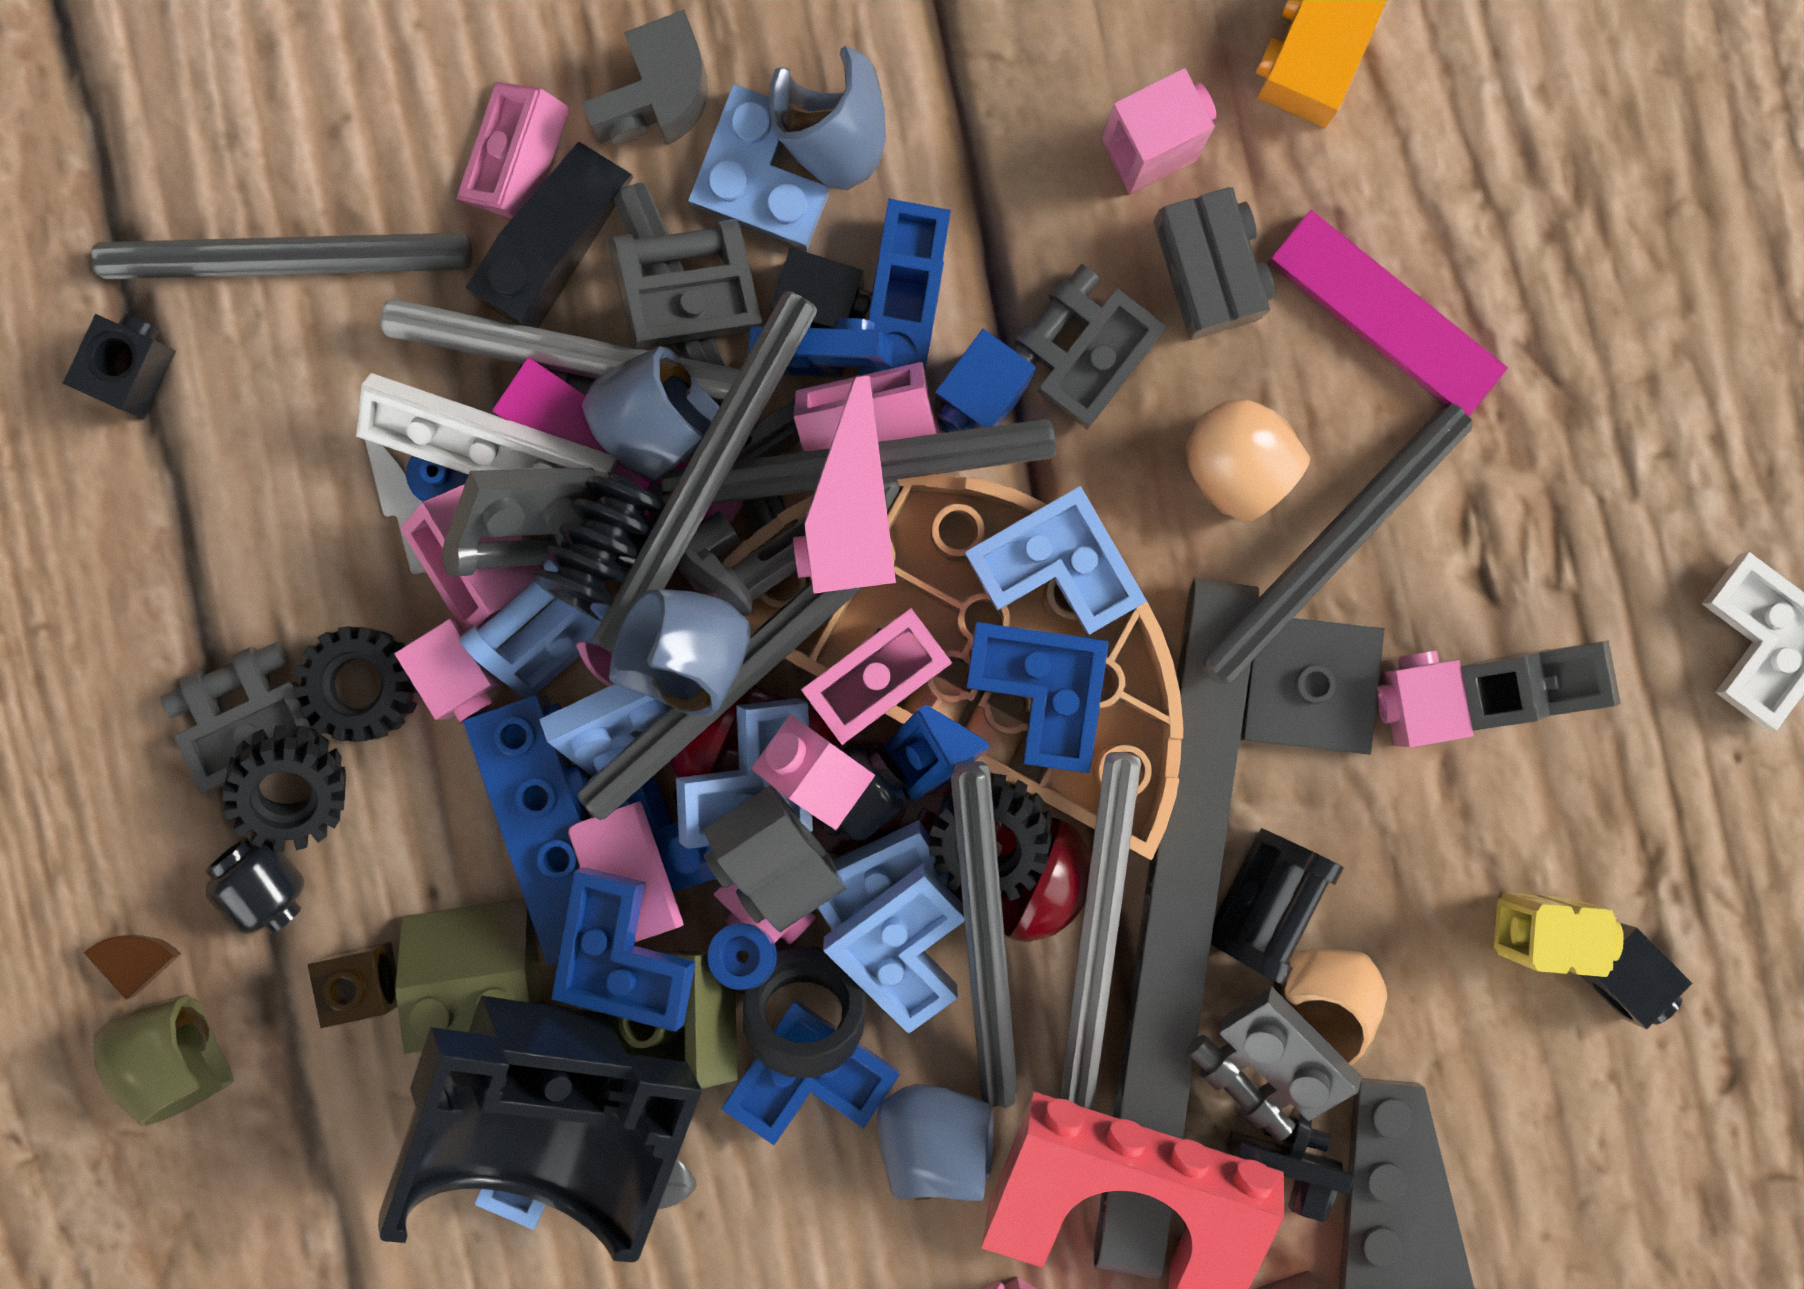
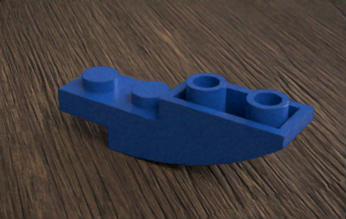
(908, 279)

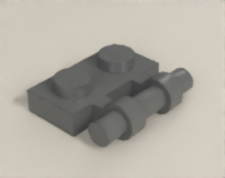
(1101, 356)
(217, 734)
(1286, 1052)

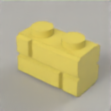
(1557, 934)

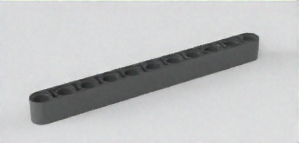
(1177, 925)

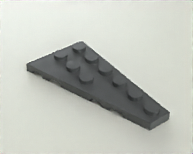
(1400, 1204)

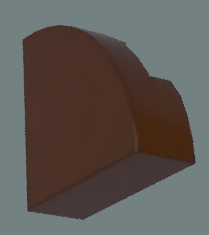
(131, 961)

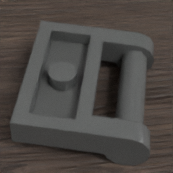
(687, 302)
(512, 505)

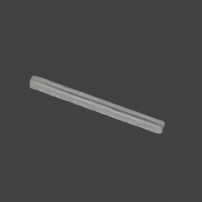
(518, 342)
(1100, 927)

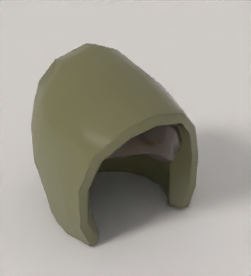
(160, 1059)

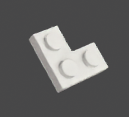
(1771, 615)

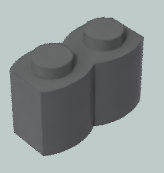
(771, 860)

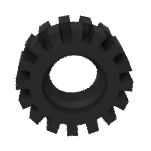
(319, 689)
(1017, 813)
(279, 820)

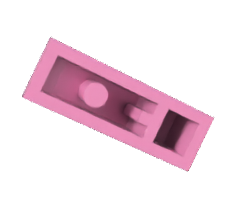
(848, 518)

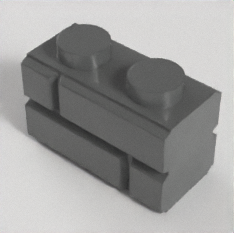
(1213, 262)

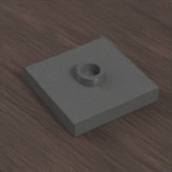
(1315, 687)

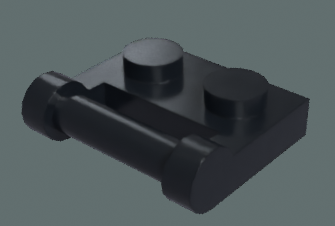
(1258, 898)

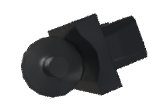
(1314, 1175)

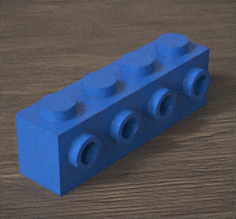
(534, 805)

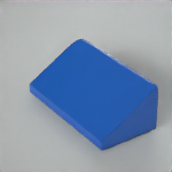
(930, 748)

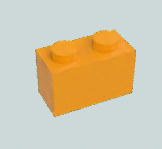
(1317, 56)

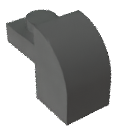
(670, 88)
(1540, 685)

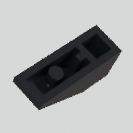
(548, 237)

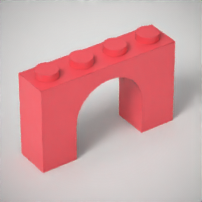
(1076, 1153)

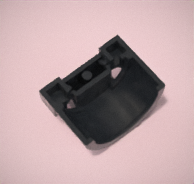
(546, 1112)

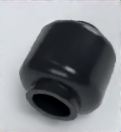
(879, 801)
(254, 887)

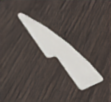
(394, 494)

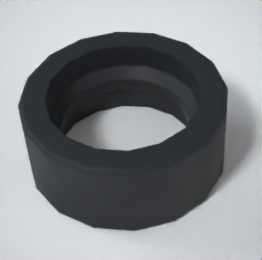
(804, 1058)

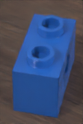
(982, 385)

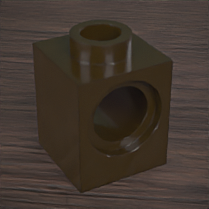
(354, 984)

